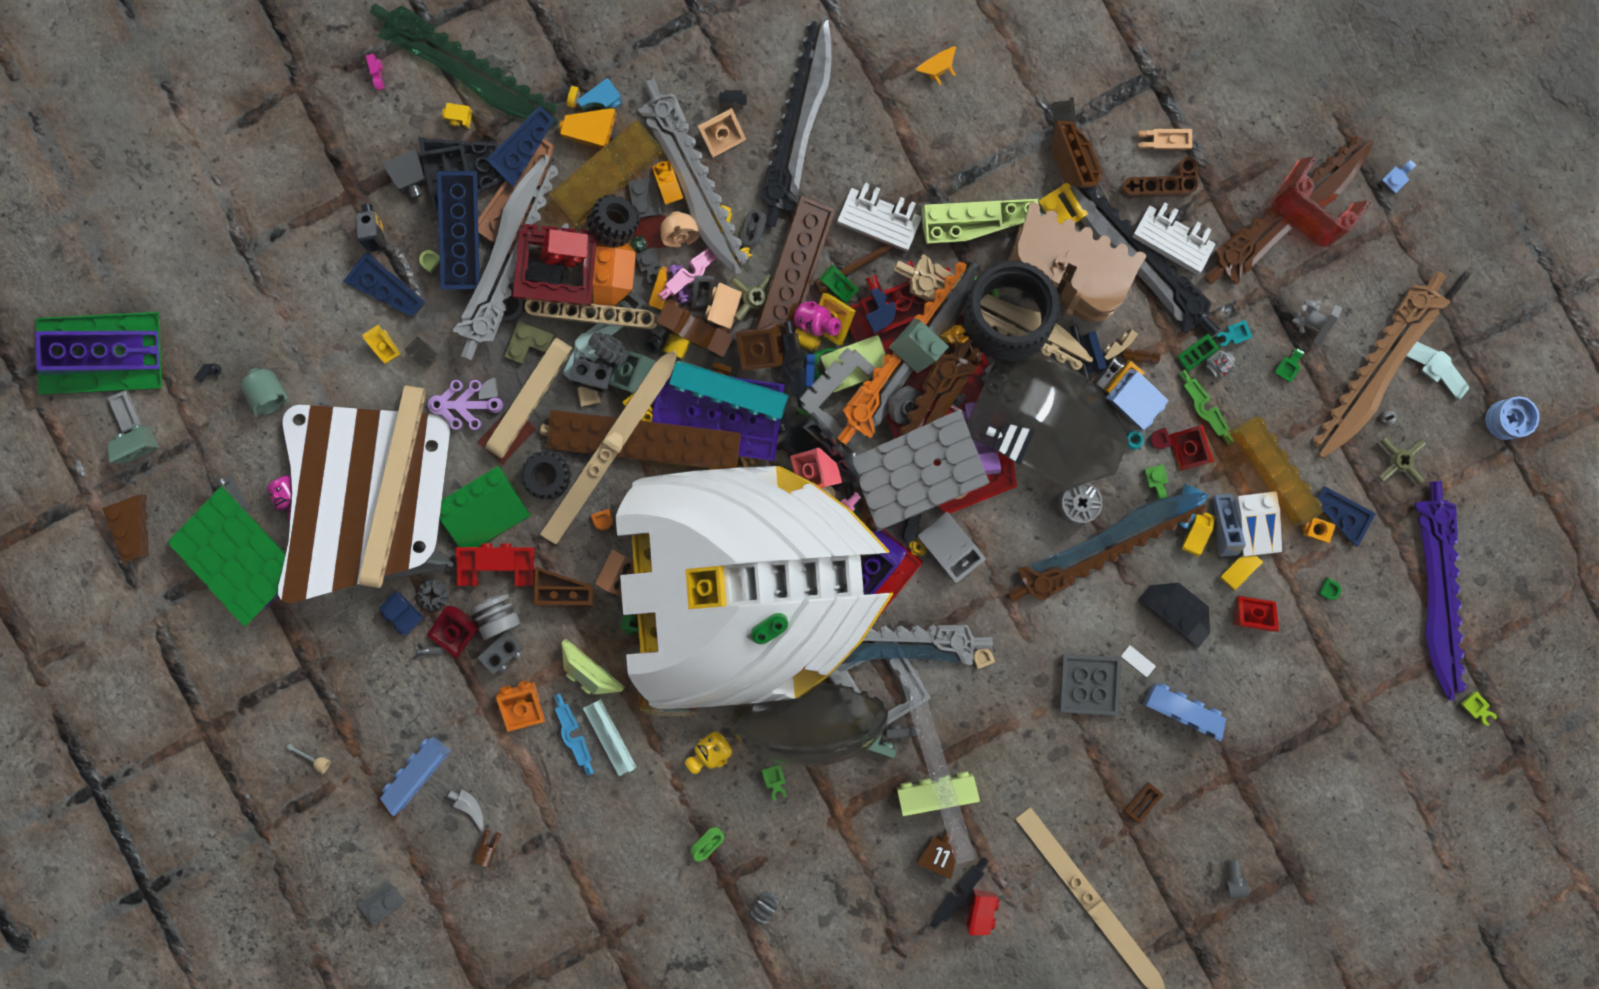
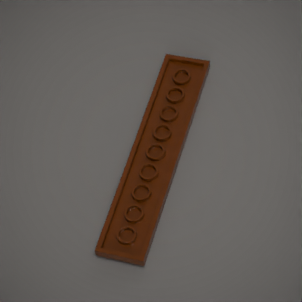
(648, 440)

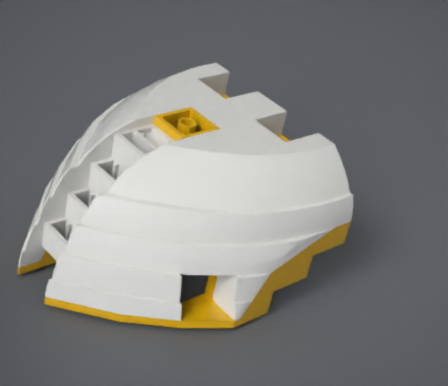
(725, 559)

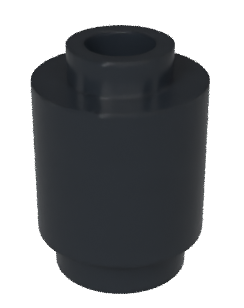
(732, 99)

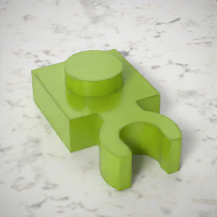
(1477, 706)

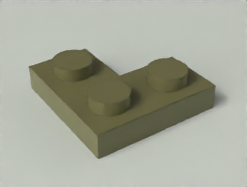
(524, 338)

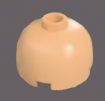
(679, 229)

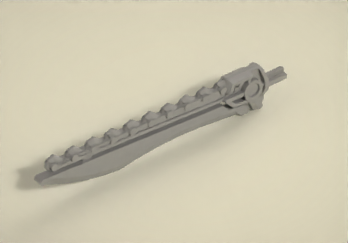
(672, 119)
(488, 318)

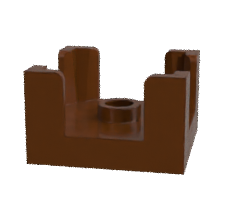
(759, 348)

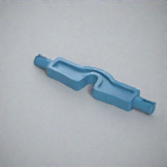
(577, 744)

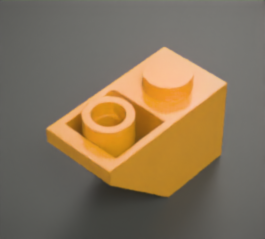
(667, 182)

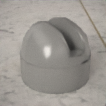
(1387, 413)

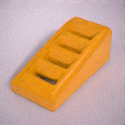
(658, 288)

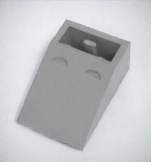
(951, 547)

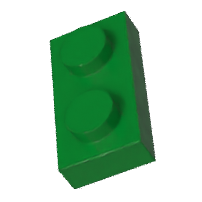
(839, 283)

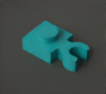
(1236, 333)

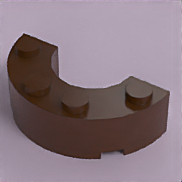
(682, 324)

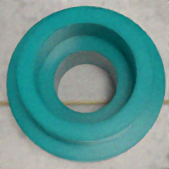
(1140, 439)

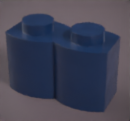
(401, 613)

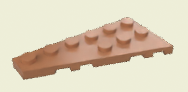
(491, 217)

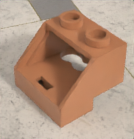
(612, 570)

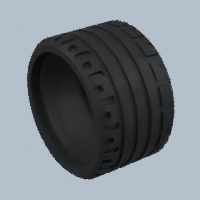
(1019, 276)

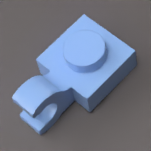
(1397, 178)

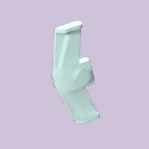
(582, 346)
(1439, 366)

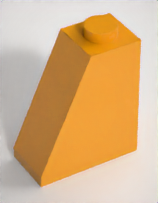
(589, 127)

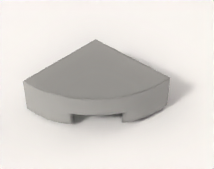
(488, 389)

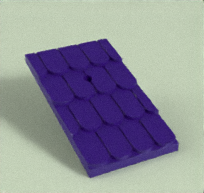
(758, 433)

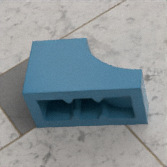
(602, 95)

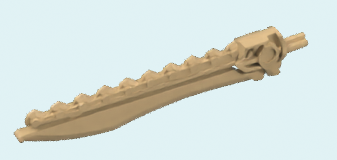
(924, 283)

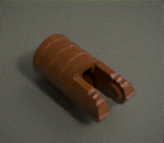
(485, 851)

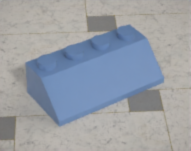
(414, 776)

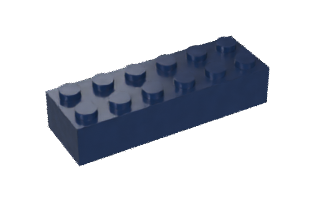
(458, 229)

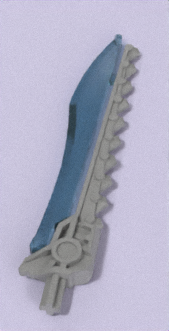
(945, 637)

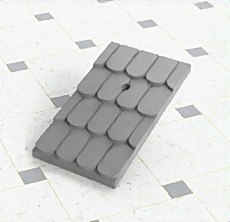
(901, 474)

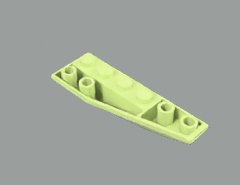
(971, 220)

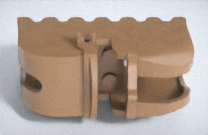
(1092, 271)

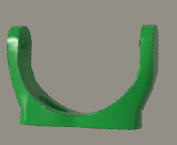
(817, 356)

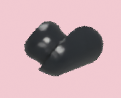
(210, 369)

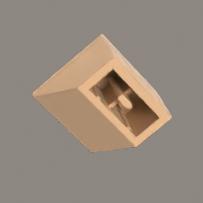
(724, 306)

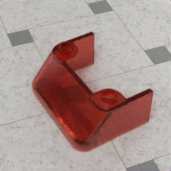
(1307, 216)

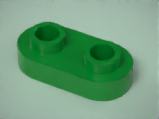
(768, 628)

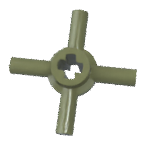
(748, 292)
(1396, 459)

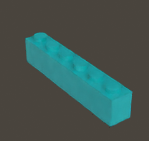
(729, 389)

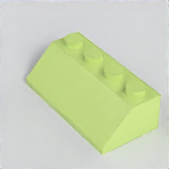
(922, 798)

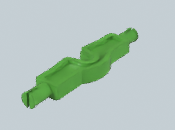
(1200, 398)

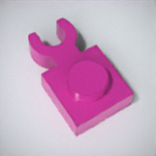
(375, 67)

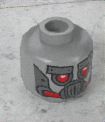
(1220, 364)

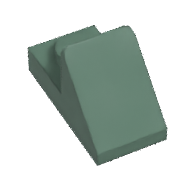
(884, 748)

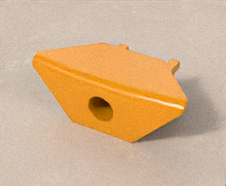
(938, 64)

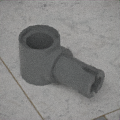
(1236, 885)

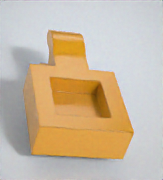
(954, 334)

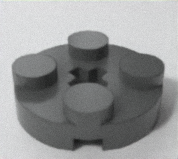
(898, 402)

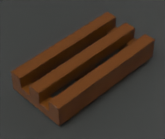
(1153, 790)

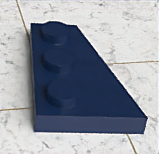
(1346, 515)

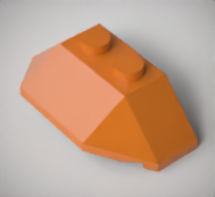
(613, 273)

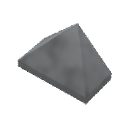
(702, 292)

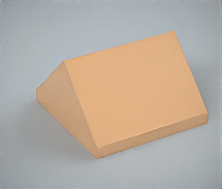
(721, 132)

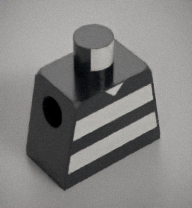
(1011, 440)

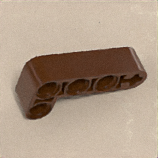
(1159, 181)

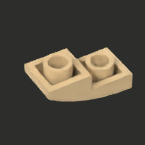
(1115, 348)

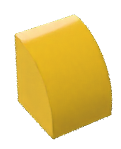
(677, 344)

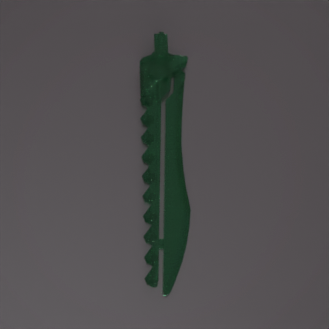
(415, 28)

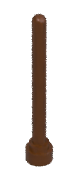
(821, 287)

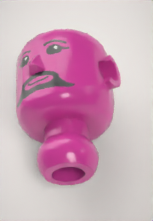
(815, 320)
(281, 494)

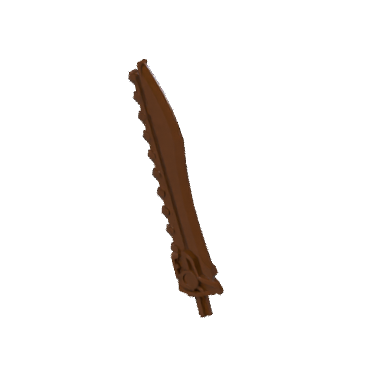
(1241, 245)
(938, 380)

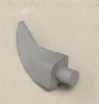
(468, 804)

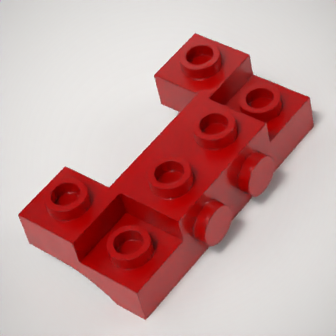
(491, 558)

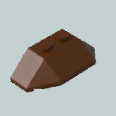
(1075, 156)

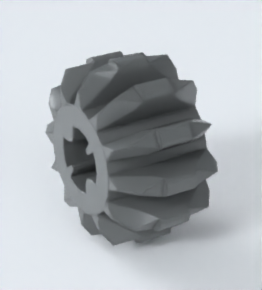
(763, 907)

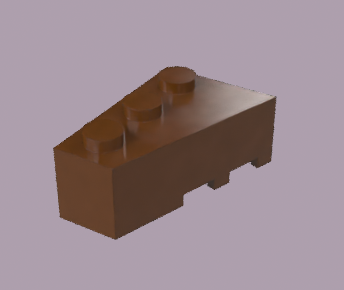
(128, 527)

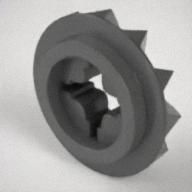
(439, 589)

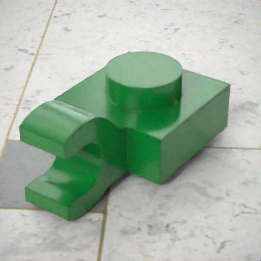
(1288, 367)

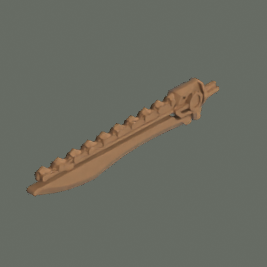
(1411, 309)

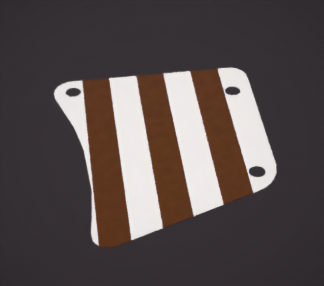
(335, 491)

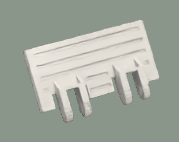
(879, 220)
(1173, 240)

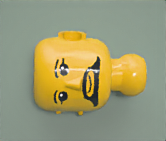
(710, 752)

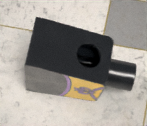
(370, 229)

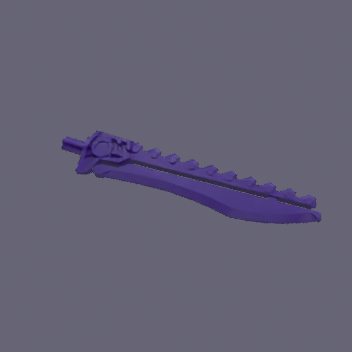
(1444, 528)

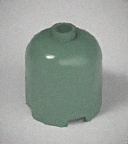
(263, 391)

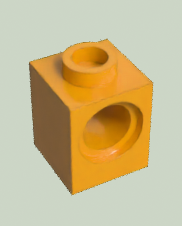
(1325, 533)

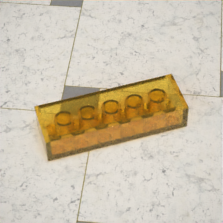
(606, 172)
(1276, 470)

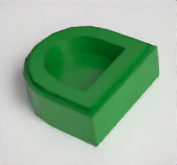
(1330, 589)

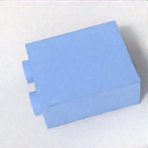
(1137, 399)

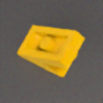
(381, 344)

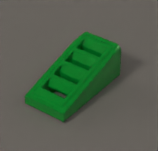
(1214, 346)

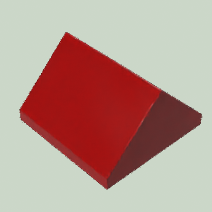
(1191, 448)
(1256, 614)

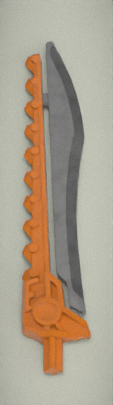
(864, 407)

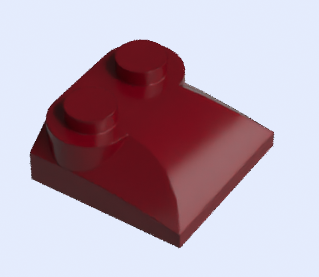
(453, 630)

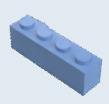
(1187, 712)

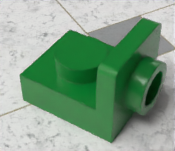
(626, 624)

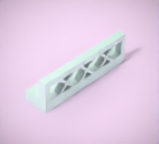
(609, 737)

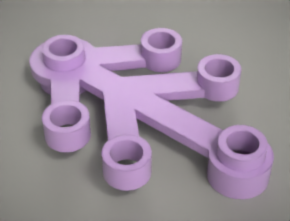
(462, 404)

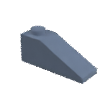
(1227, 526)

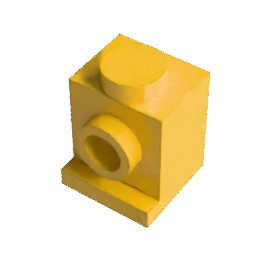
(457, 115)

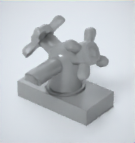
(1316, 319)

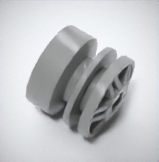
(1078, 514)
(495, 616)

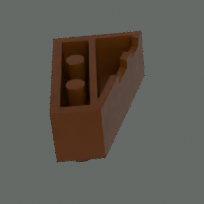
(561, 592)

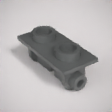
(231, 486)

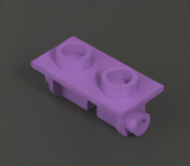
(684, 295)

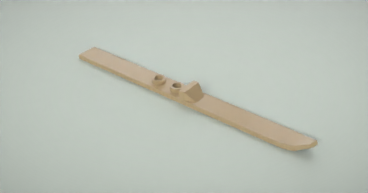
(609, 447)
(1090, 899)

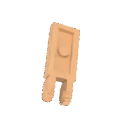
(1167, 139)

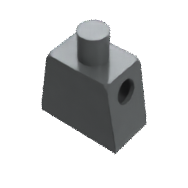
(407, 172)

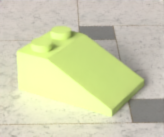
(869, 348)

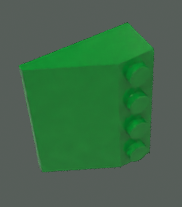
(482, 509)

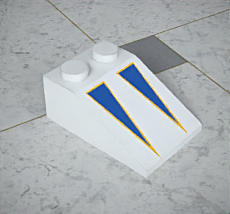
(1260, 523)

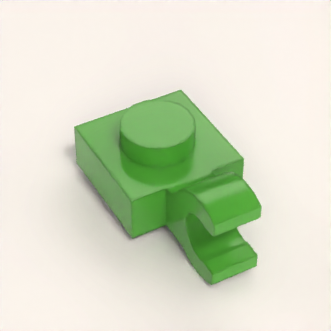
(1155, 478)

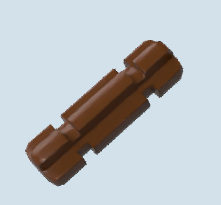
(1141, 356)

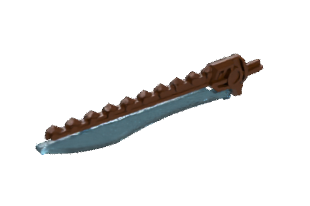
(1053, 580)

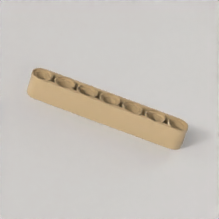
(600, 314)
(528, 398)

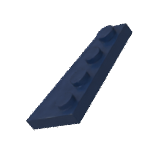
(518, 149)
(383, 285)

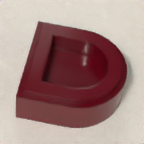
(1160, 439)

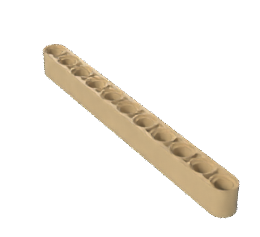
(392, 487)

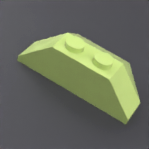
(587, 672)

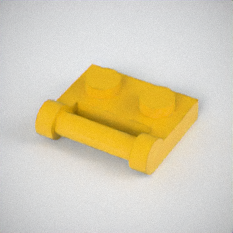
(1053, 203)

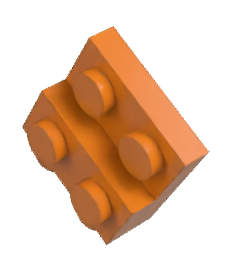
(520, 705)

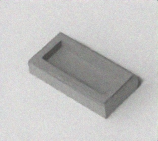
(124, 411)

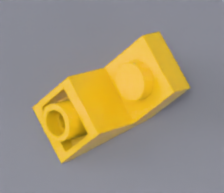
(1198, 534)

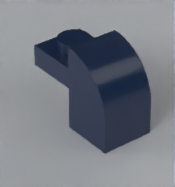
(884, 315)

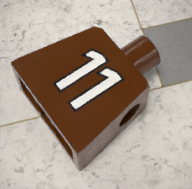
(938, 856)

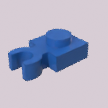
(809, 374)

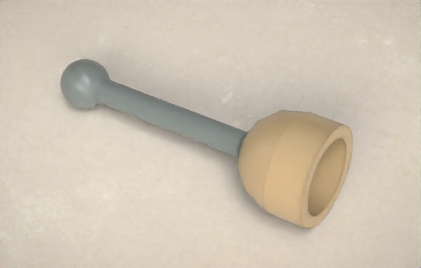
(320, 764)

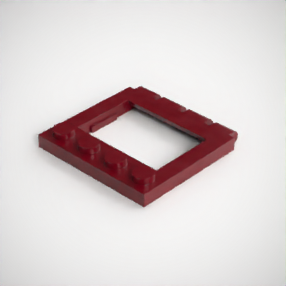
(546, 291)

